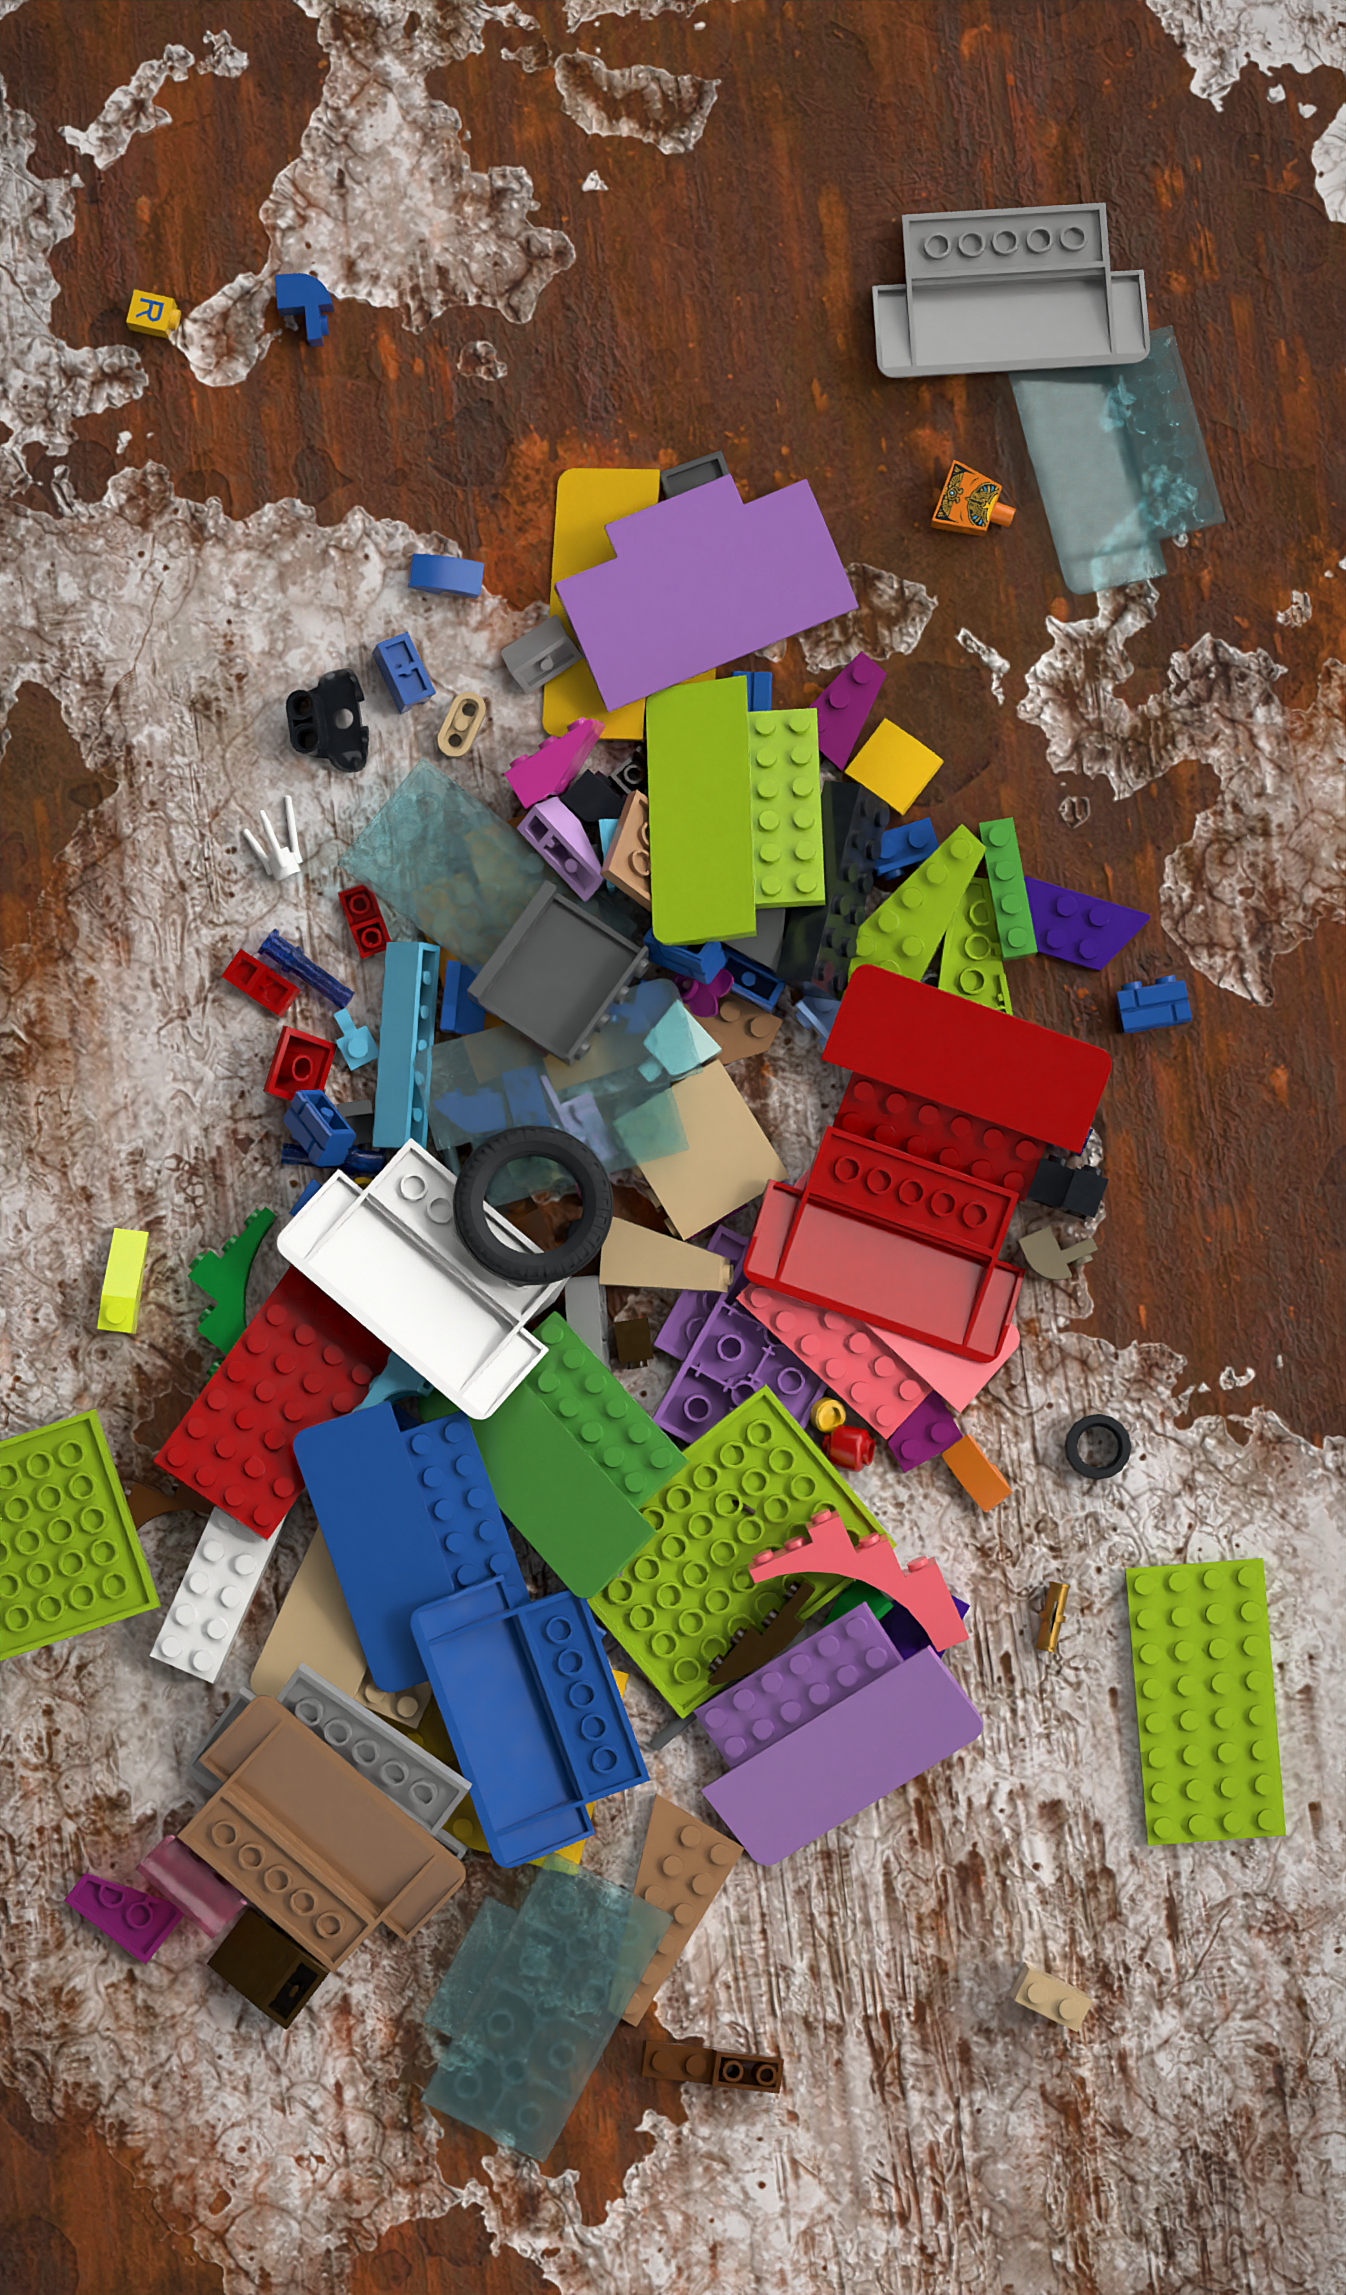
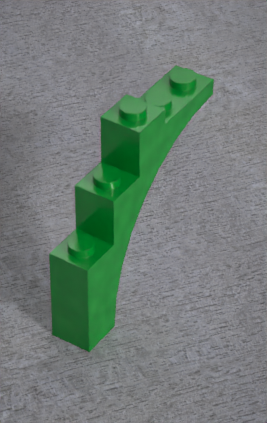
(227, 1283)

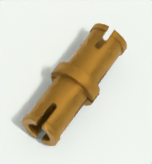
(1056, 1592)

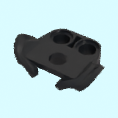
(343, 747)

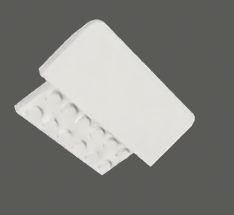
(411, 1282)

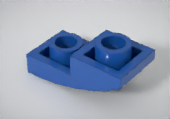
(445, 574)

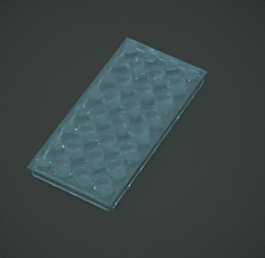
(457, 867)

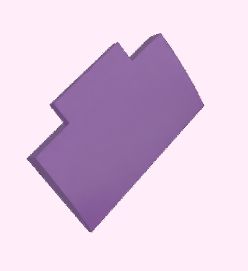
(702, 587)
(726, 1355)

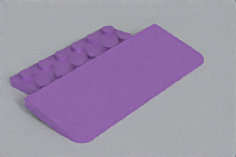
(829, 1733)

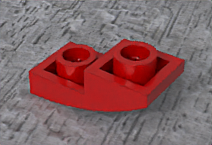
(364, 920)

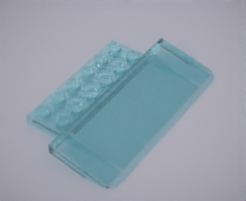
(1117, 463)
(610, 1100)

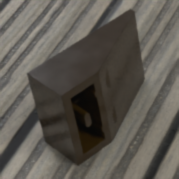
(268, 1968)

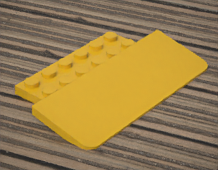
(583, 507)

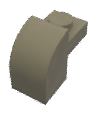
(1047, 1260)

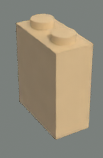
(1050, 1996)

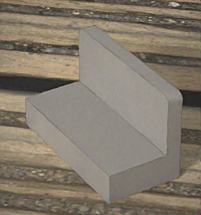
(541, 654)

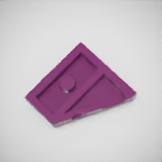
(924, 1433)

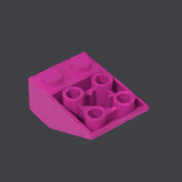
(555, 765)

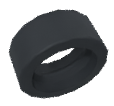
(1112, 1425)

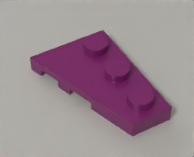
(845, 707)

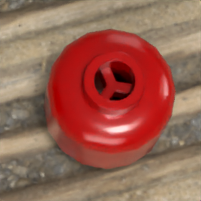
(849, 1448)

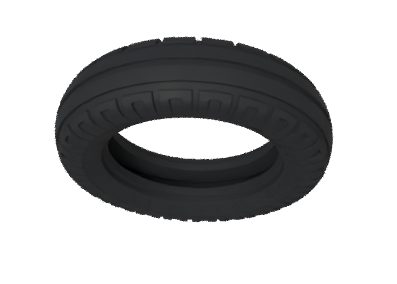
(548, 1144)

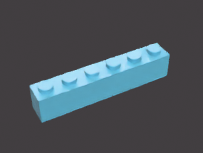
(404, 1030)

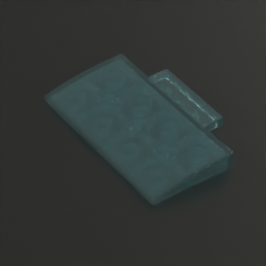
(538, 2002)

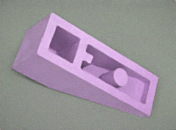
(564, 845)

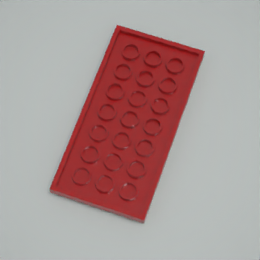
(286, 1373)

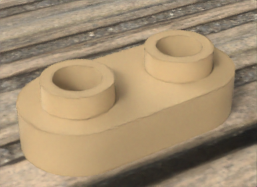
(460, 725)

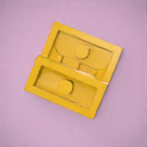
(894, 766)

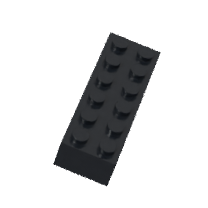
(824, 937)

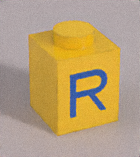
(153, 314)

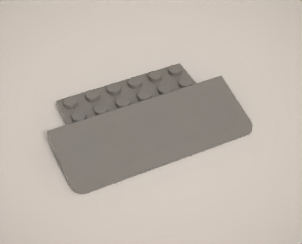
(1009, 295)
(383, 1755)

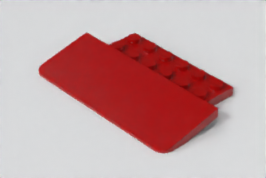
(960, 1079)
(891, 1245)

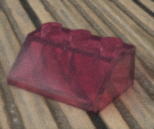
(191, 1885)

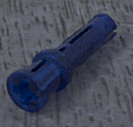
(293, 960)
(355, 1162)

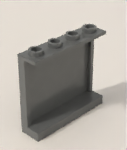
(558, 975)

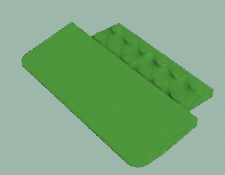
(572, 1460)

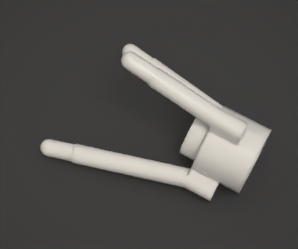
(282, 862)

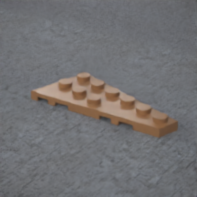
(681, 1874)

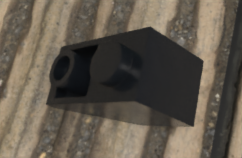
(593, 799)

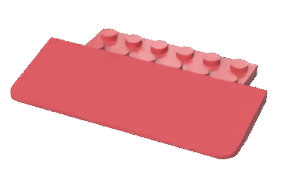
(866, 1365)

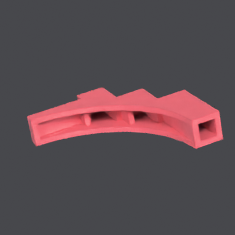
(873, 1561)

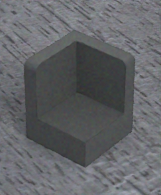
(360, 1118)

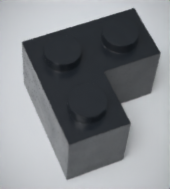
(1068, 1189)

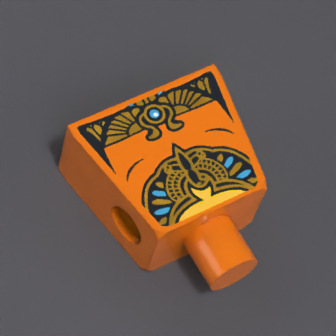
(970, 503)

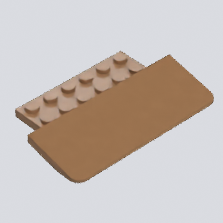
(315, 1838)

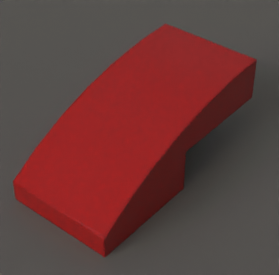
(260, 983)

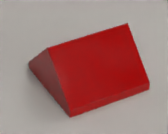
(298, 1064)

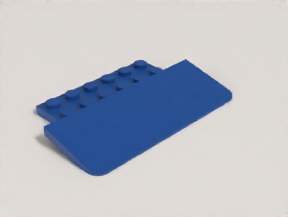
(403, 1524)
(528, 1713)

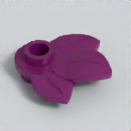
(702, 997)

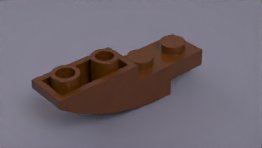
(711, 2066)

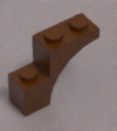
(149, 1503)

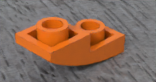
(976, 1473)

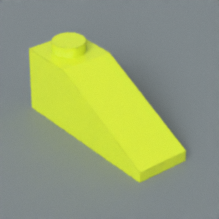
(123, 1282)

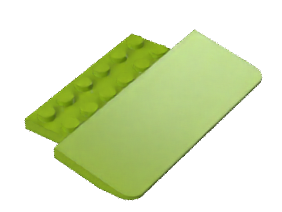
(730, 811)

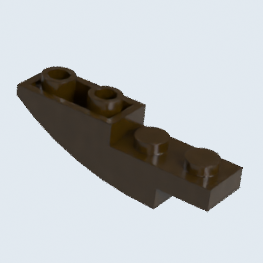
(755, 1647)

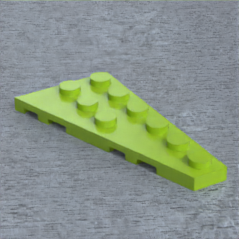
(914, 918)

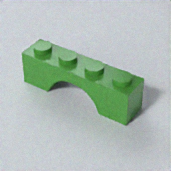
(1007, 889)

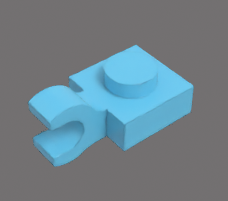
(356, 1044)

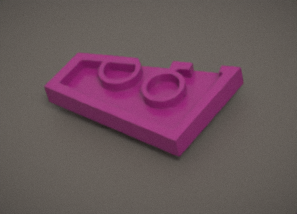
(125, 1914)

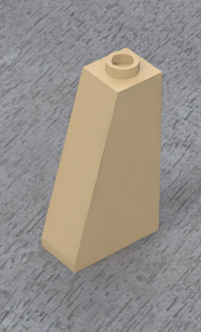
(656, 1261)

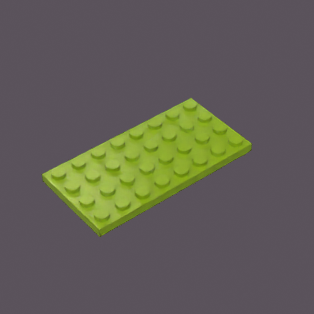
(1205, 1701)

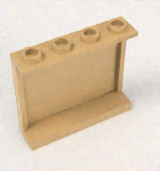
(725, 1159)

